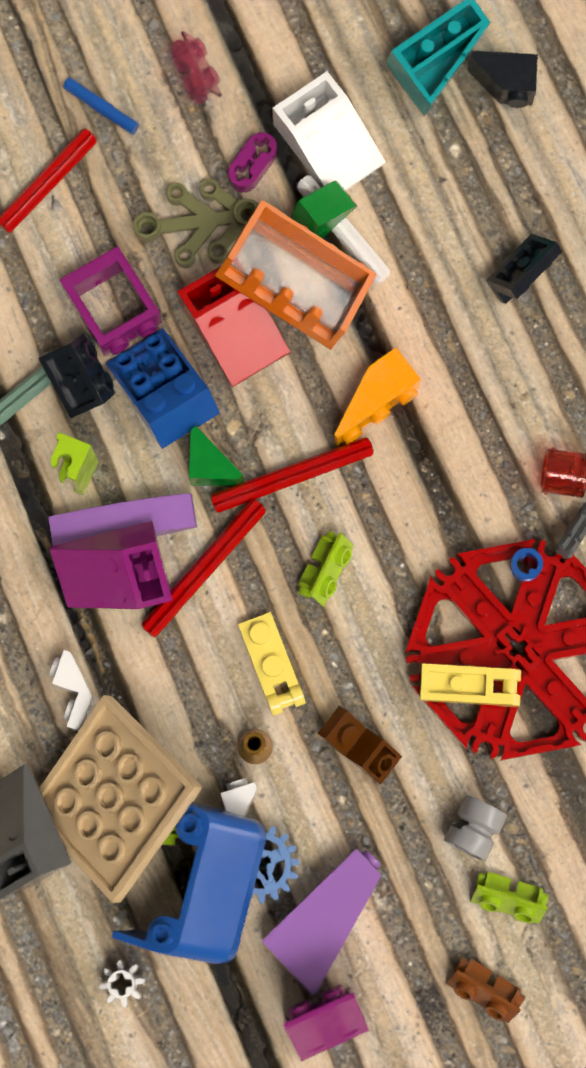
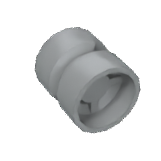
(475, 828)

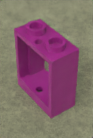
(96, 273)

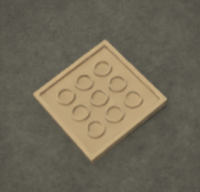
(115, 797)

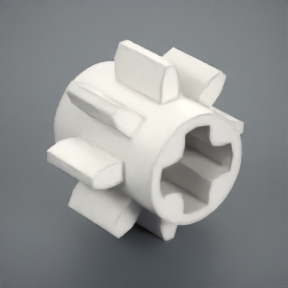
(117, 992)

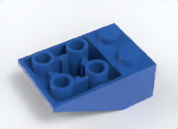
(163, 388)

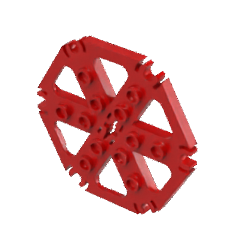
(493, 622)

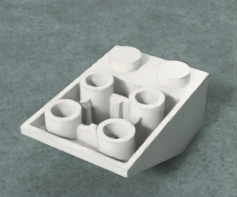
(327, 133)

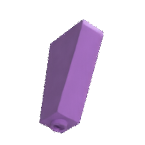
(321, 923)

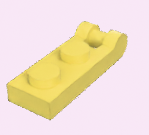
(271, 662)
(469, 685)

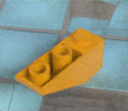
(382, 387)

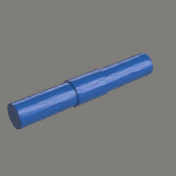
(101, 106)

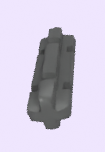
(573, 535)

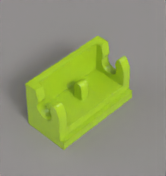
(78, 461)

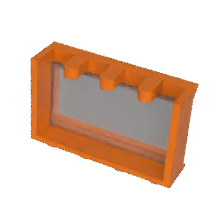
(296, 275)

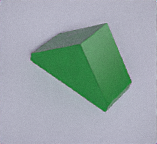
(324, 208)
(209, 465)

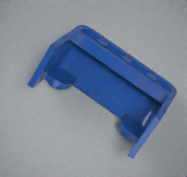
(216, 891)

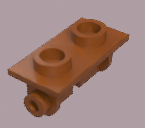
(470, 983)

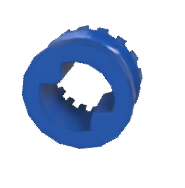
(520, 555)

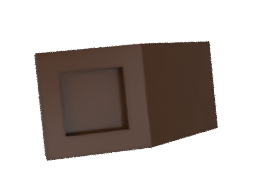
(359, 745)

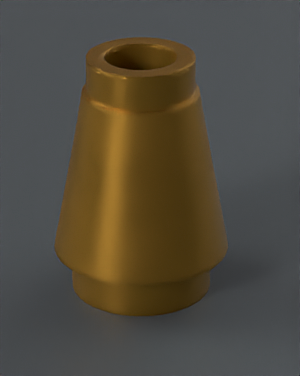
(255, 756)

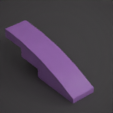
(168, 515)

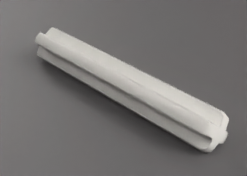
(350, 237)

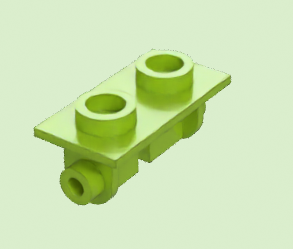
(333, 553)
(493, 895)

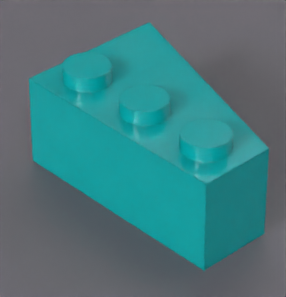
(436, 53)

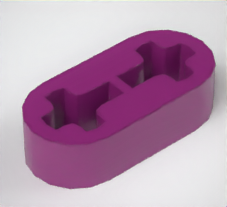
(258, 166)

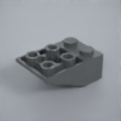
(27, 835)

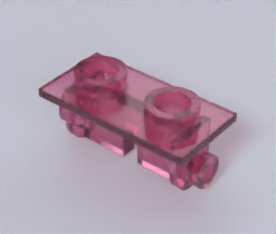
(203, 77)

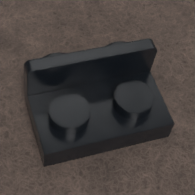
(523, 267)
(78, 376)

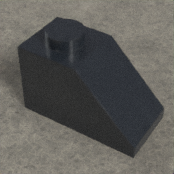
(506, 76)

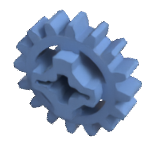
(276, 856)

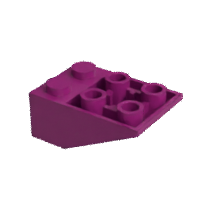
(113, 569)
(324, 1023)

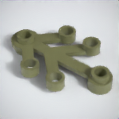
(202, 221)

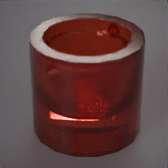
(564, 473)

